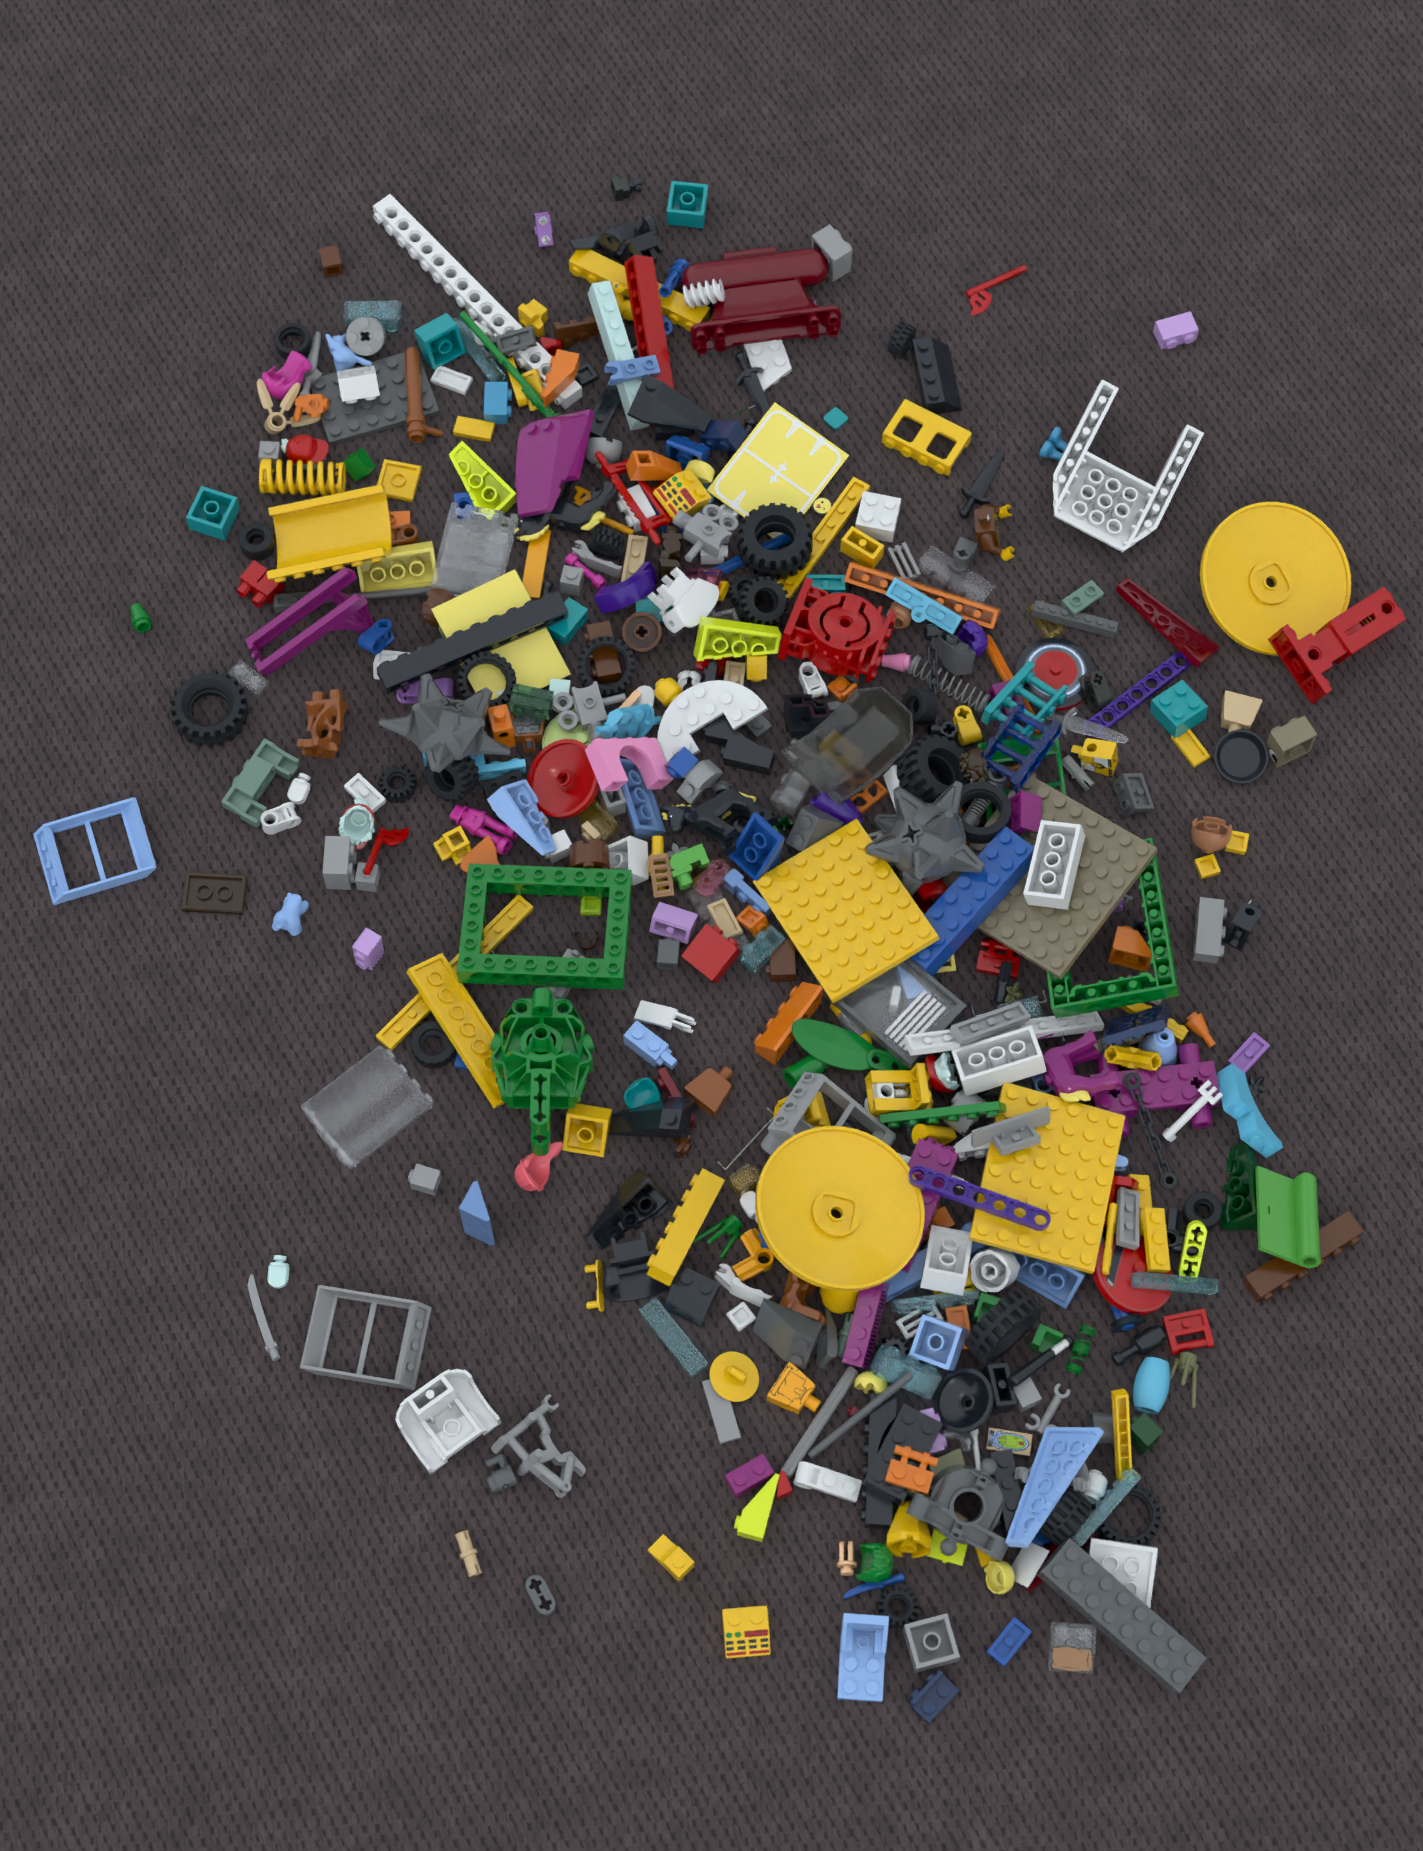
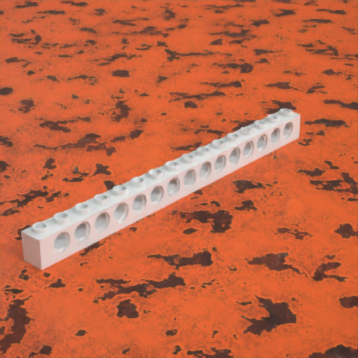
(407, 231)

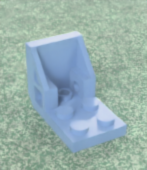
(862, 1657)

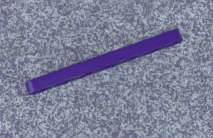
(1141, 687)
(986, 1206)

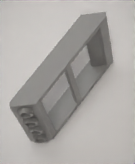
(802, 1096)
(321, 1326)

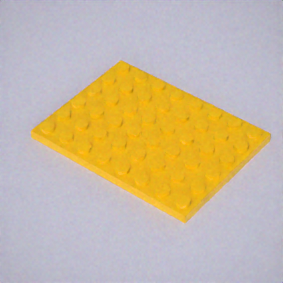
(845, 911)
(1063, 1175)

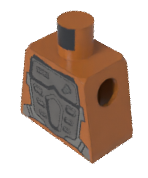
(527, 731)

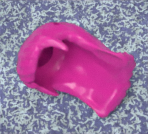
(292, 372)

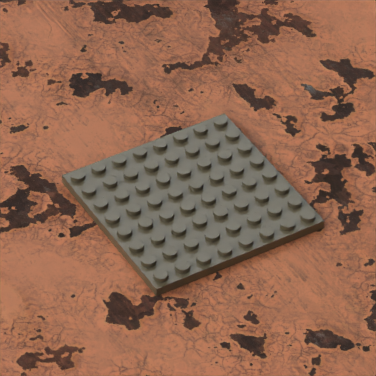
(1105, 873)

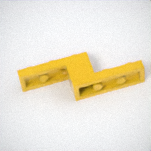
(1152, 1228)

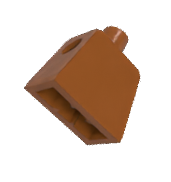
(710, 1090)

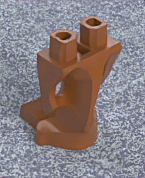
(324, 715)
(794, 1298)

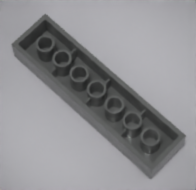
(1121, 1616)

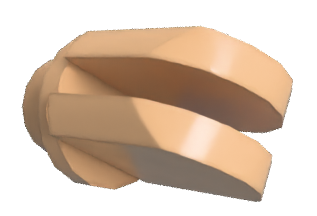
(846, 1566)

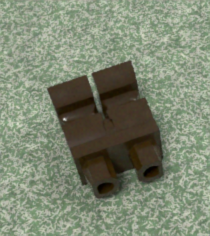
(670, 552)

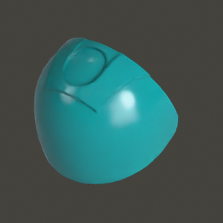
(641, 1092)

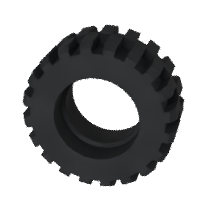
(775, 519)
(937, 753)

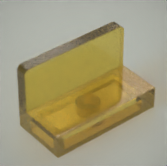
(600, 820)

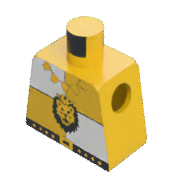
(1097, 756)

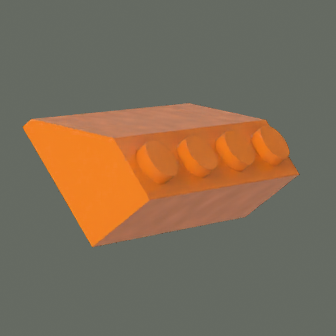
(779, 1035)

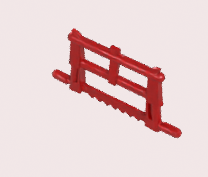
(647, 525)

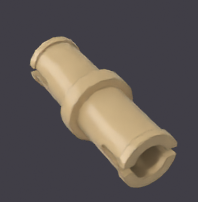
(468, 1553)

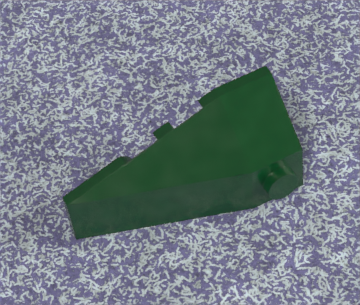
(1240, 1205)

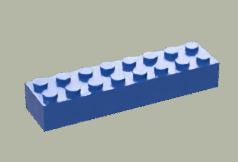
(974, 897)

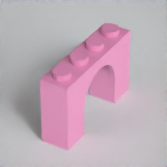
(643, 752)

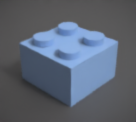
(938, 1342)

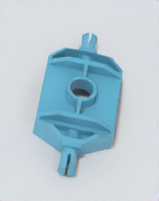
(629, 722)

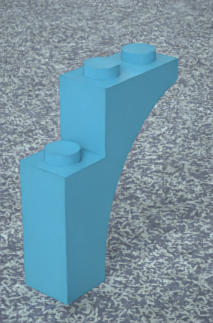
(1240, 1105)

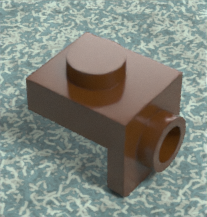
(684, 1146)

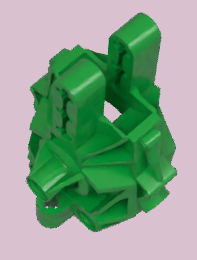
(546, 1079)

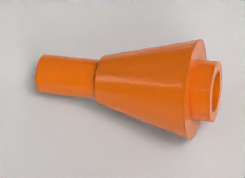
(1198, 1025)

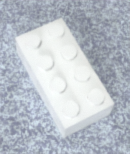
(1054, 864)
(998, 1060)

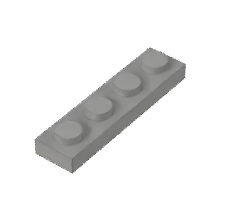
(990, 1023)

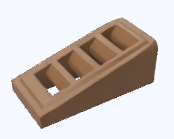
(661, 858)

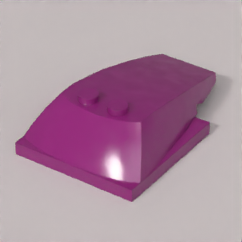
(547, 456)

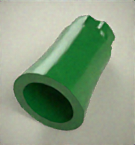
(807, 1064)

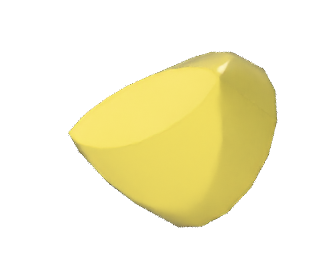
(702, 471)

